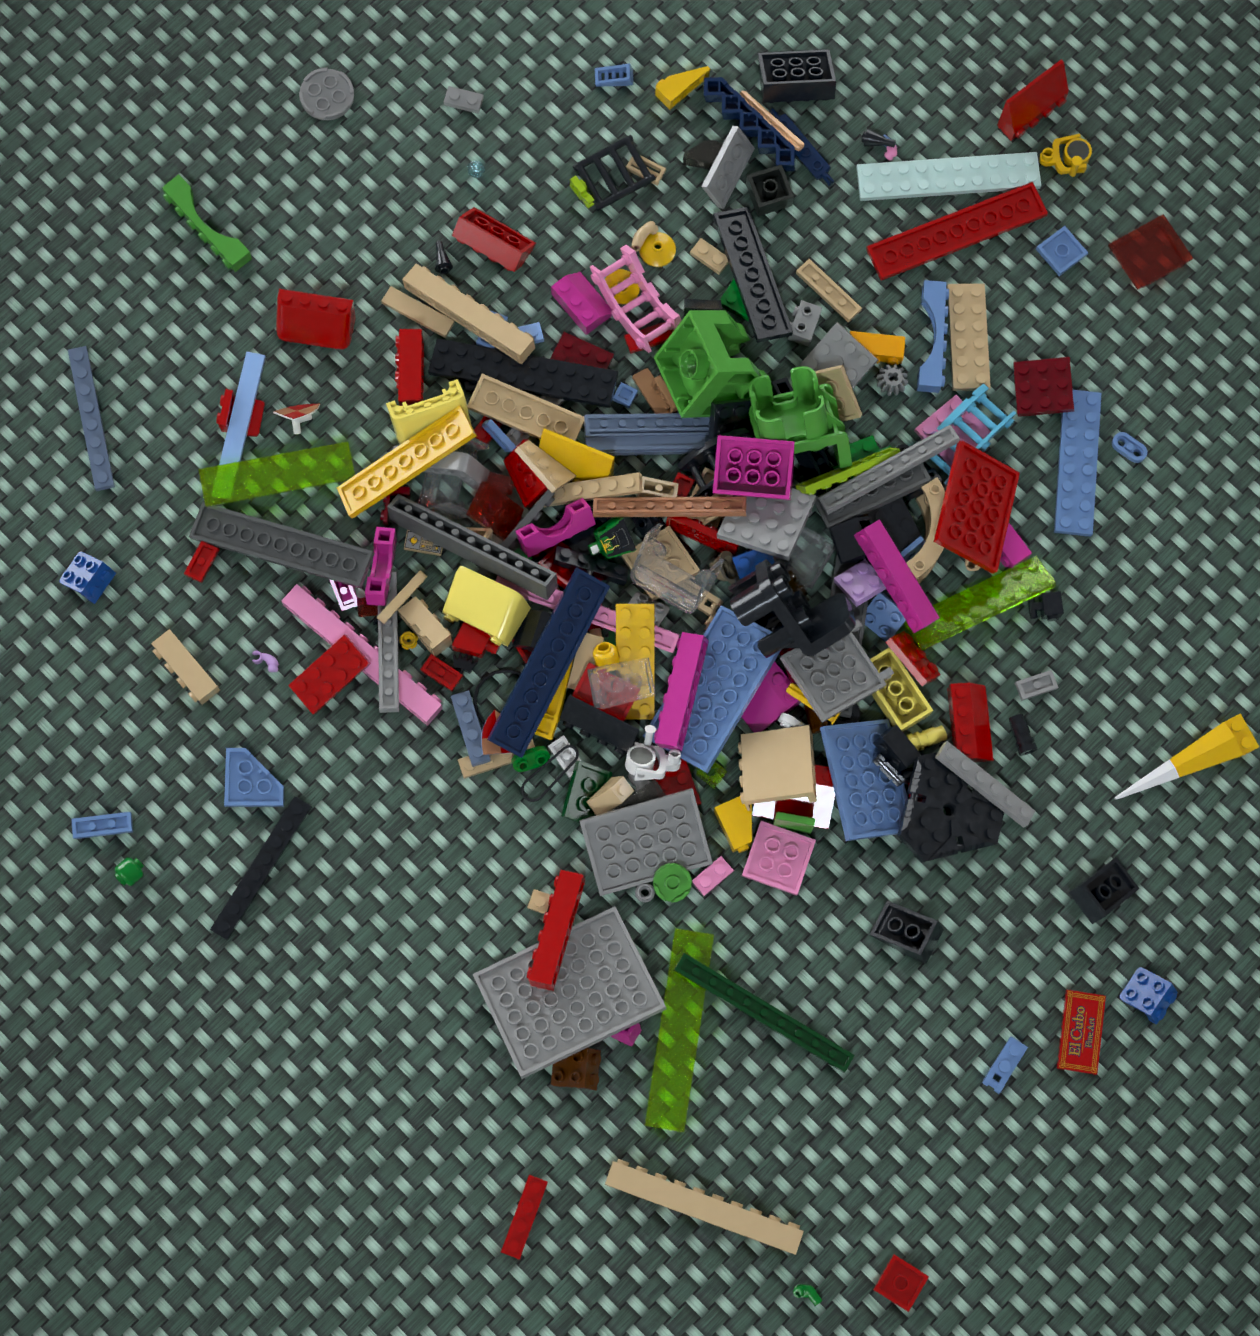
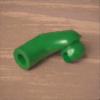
(807, 1291)

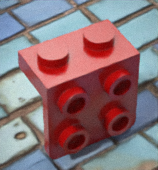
(223, 418)

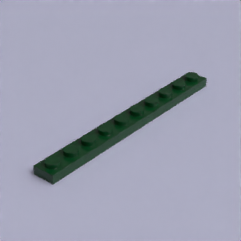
(764, 1012)

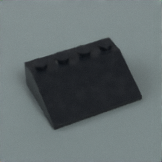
(796, 76)

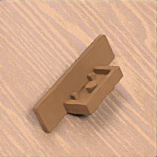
(655, 392)

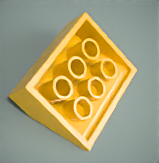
(576, 457)

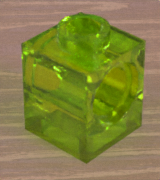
(714, 780)

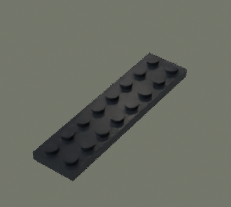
(752, 274)

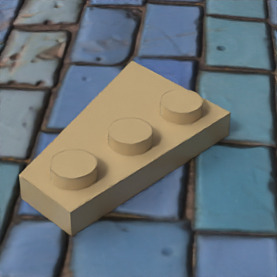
(544, 466)

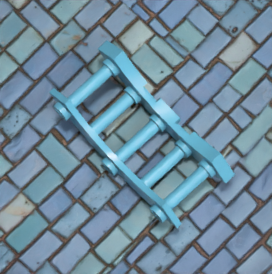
(970, 406)

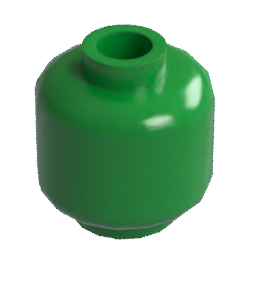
(129, 871)

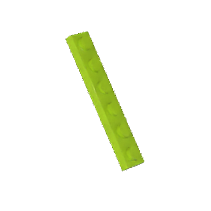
(841, 475)

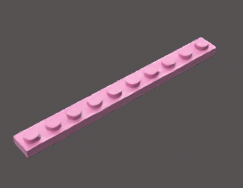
(604, 618)

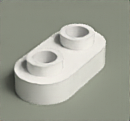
(789, 721)

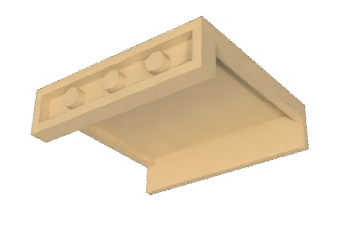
(777, 765)

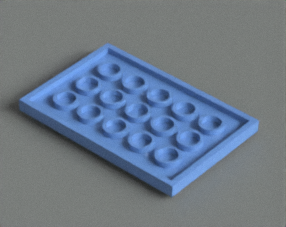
(865, 796)

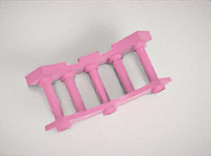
(648, 293)

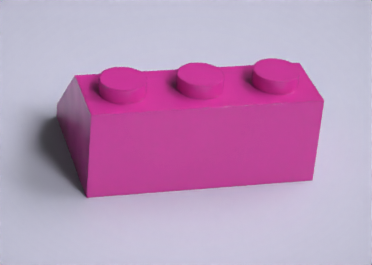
(581, 301)

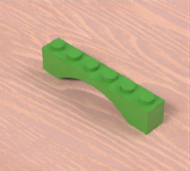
(231, 250)

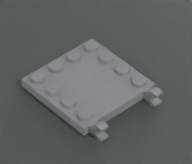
(835, 675)

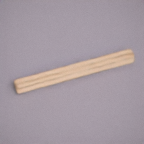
(784, 131)

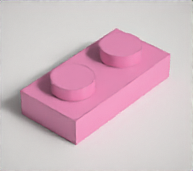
(712, 876)

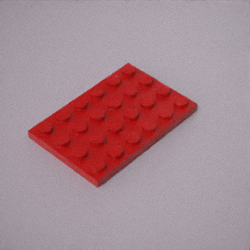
(976, 507)

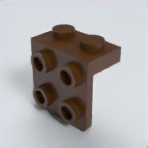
(578, 1070)

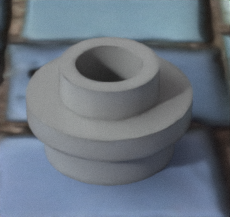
(649, 888)

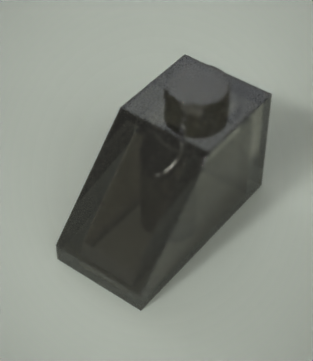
(702, 155)

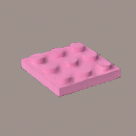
(930, 426)
(778, 858)

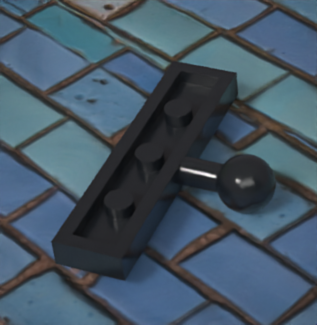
(592, 565)

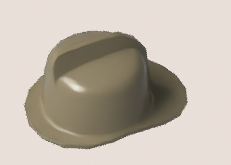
(728, 571)

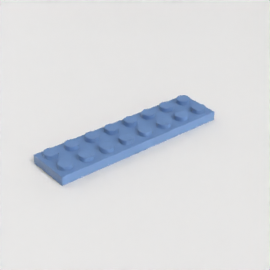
(1078, 465)

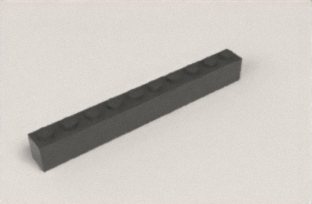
(473, 547)

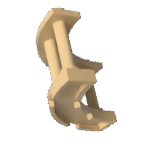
(930, 506)

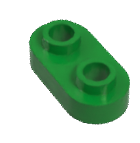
(531, 759)

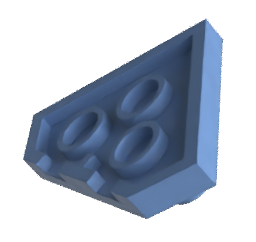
(250, 782)

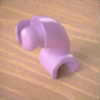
(270, 660)

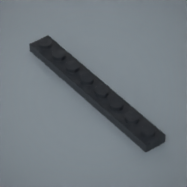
(261, 868)

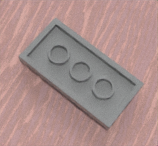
(728, 167)

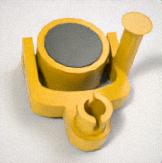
(1075, 155)

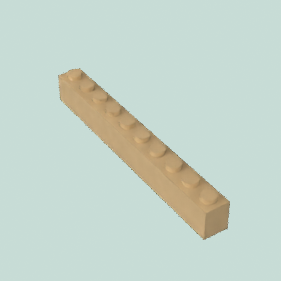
(704, 1207)

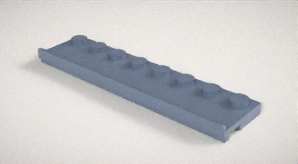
(645, 433)

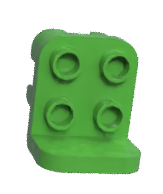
(802, 416)

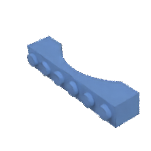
(933, 301)

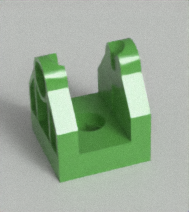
(699, 364)

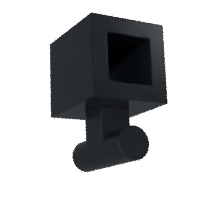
(1049, 605)

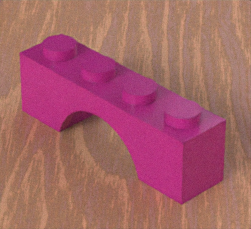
(575, 519)
(379, 579)

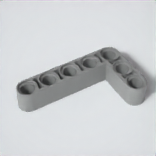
(462, 466)

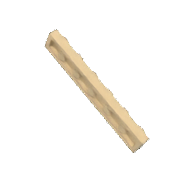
(595, 488)

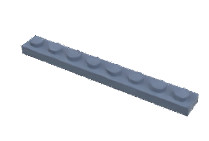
(91, 418)

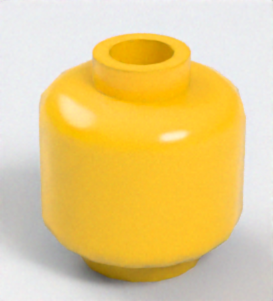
(605, 654)

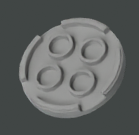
(326, 94)

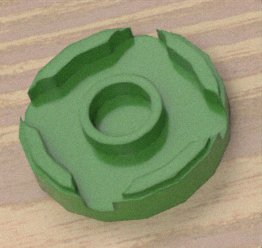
(672, 882)

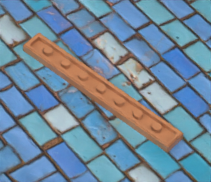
(669, 506)

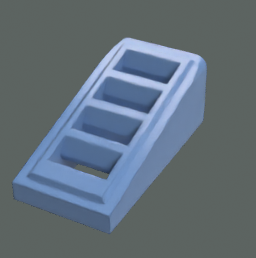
(621, 81)

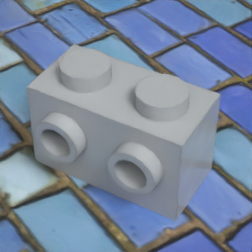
(805, 322)

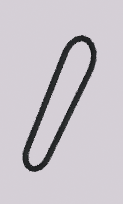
(555, 781)

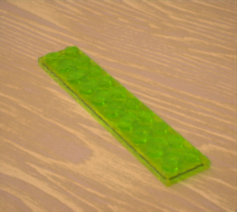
(678, 1036)

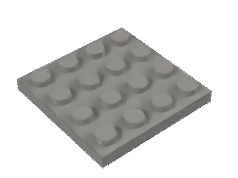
(769, 524)

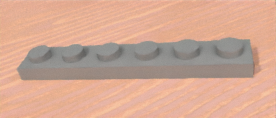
(985, 784)

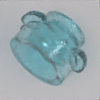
(475, 169)

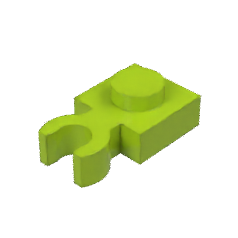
(580, 189)

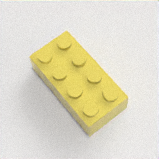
(901, 697)

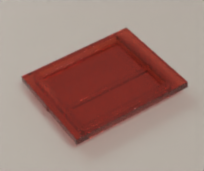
(1150, 252)

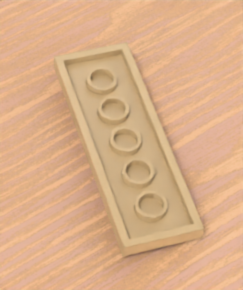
(968, 336)
(522, 410)

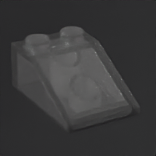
(621, 683)

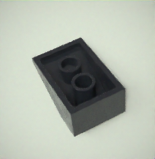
(1104, 890)
(907, 931)

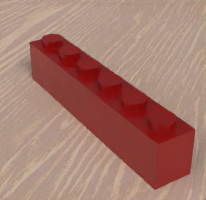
(556, 931)

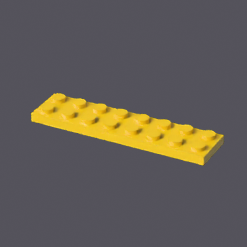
(406, 461)

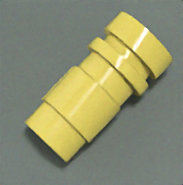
(927, 737)

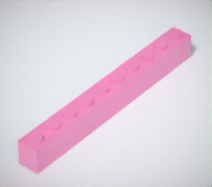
(331, 629)

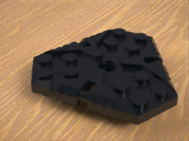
(968, 813)

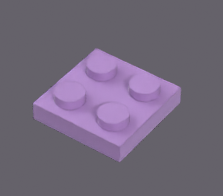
(860, 583)

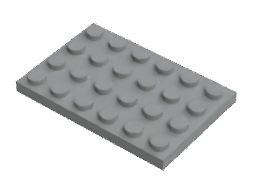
(640, 838)

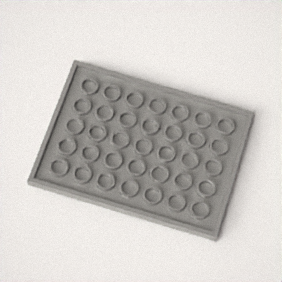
(596, 995)

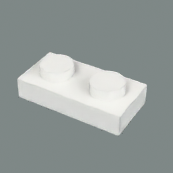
(566, 756)

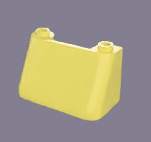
(416, 417)
(485, 605)

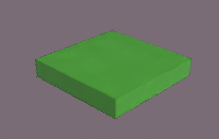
(794, 822)

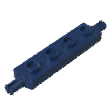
(808, 155)

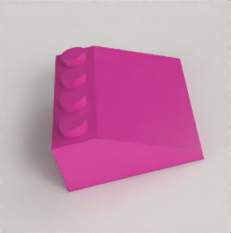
(754, 467)
(769, 701)

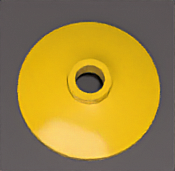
(658, 257)
(628, 293)

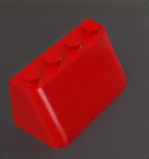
(315, 319)

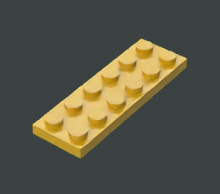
(636, 641)

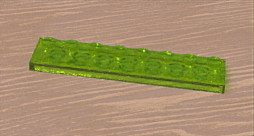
(276, 474)
(985, 601)

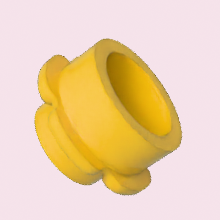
(408, 635)

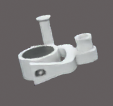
(642, 757)

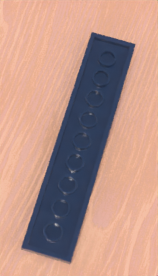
(548, 663)

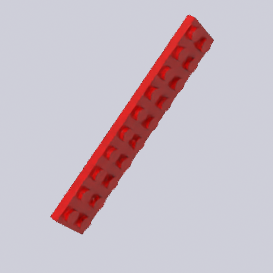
(956, 231)

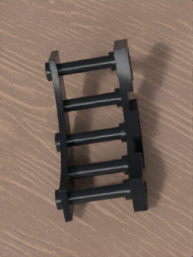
(696, 458)

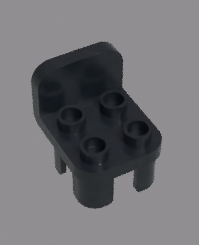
(770, 602)

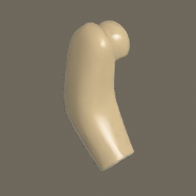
(642, 233)

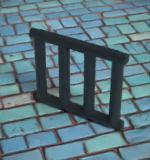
(596, 159)

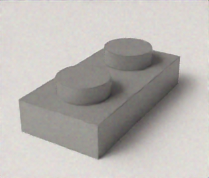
(463, 99)
(1036, 685)

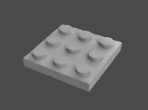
(841, 348)

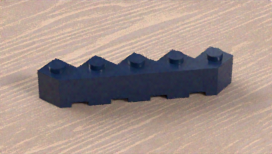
(751, 121)

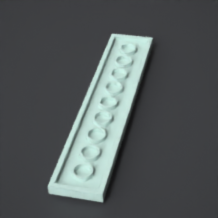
(947, 176)

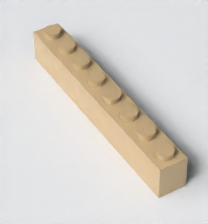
(469, 313)

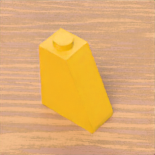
(735, 823)

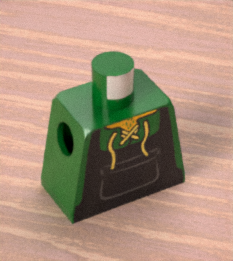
(612, 539)

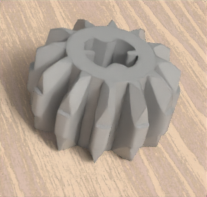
(895, 385)

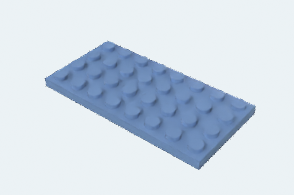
(725, 688)

